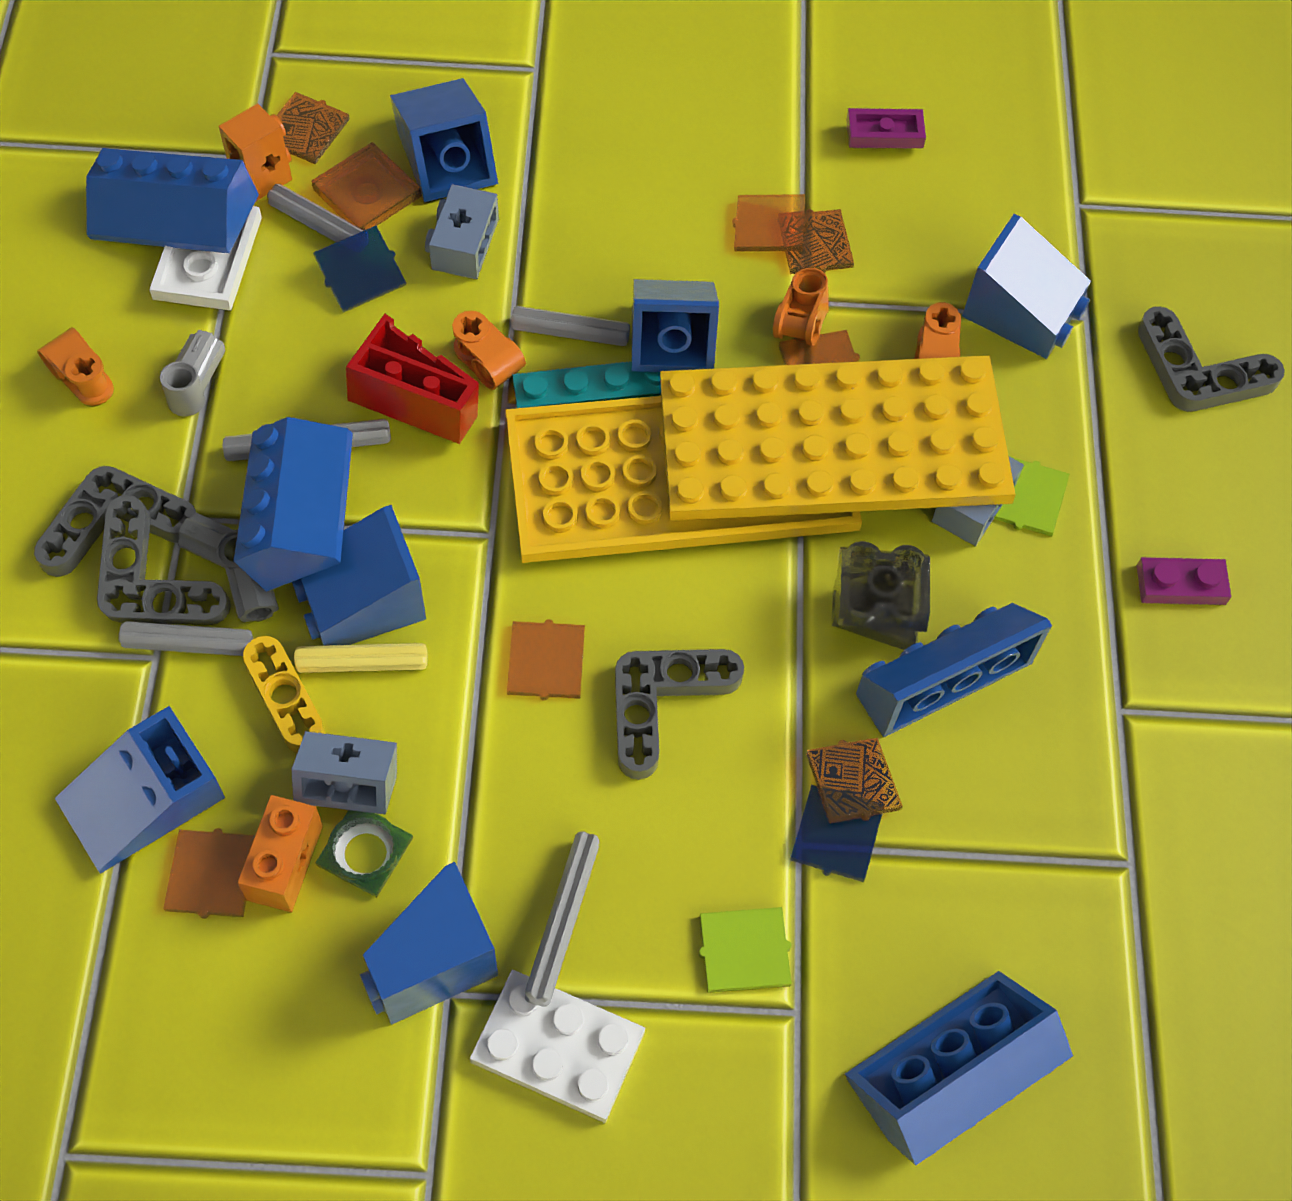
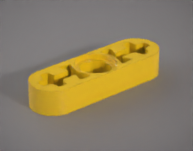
(284, 675)

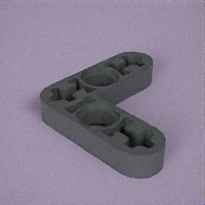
(1191, 372)
(89, 500)
(133, 580)
(656, 682)

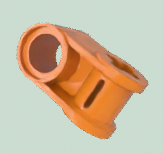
(803, 307)
(940, 332)
(485, 349)
(77, 367)

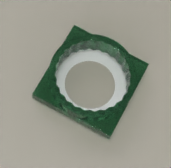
(356, 823)

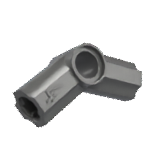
(218, 544)

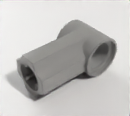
(191, 372)

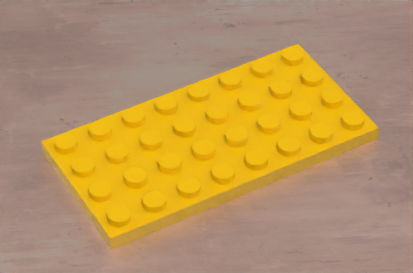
(834, 438)
(598, 486)

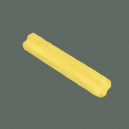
(361, 657)

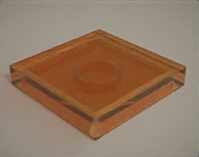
(366, 188)

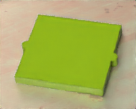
(1036, 499)
(745, 949)

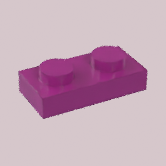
(885, 128)
(1183, 581)

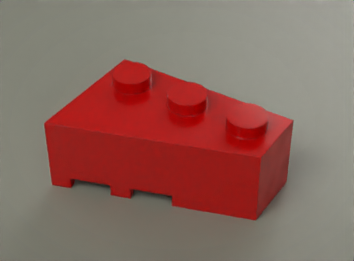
(411, 384)

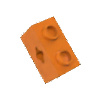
(260, 144)
(280, 853)

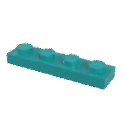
(584, 385)

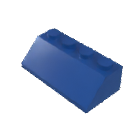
(168, 199)
(293, 501)
(951, 666)
(960, 1065)

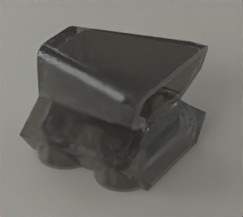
(882, 593)

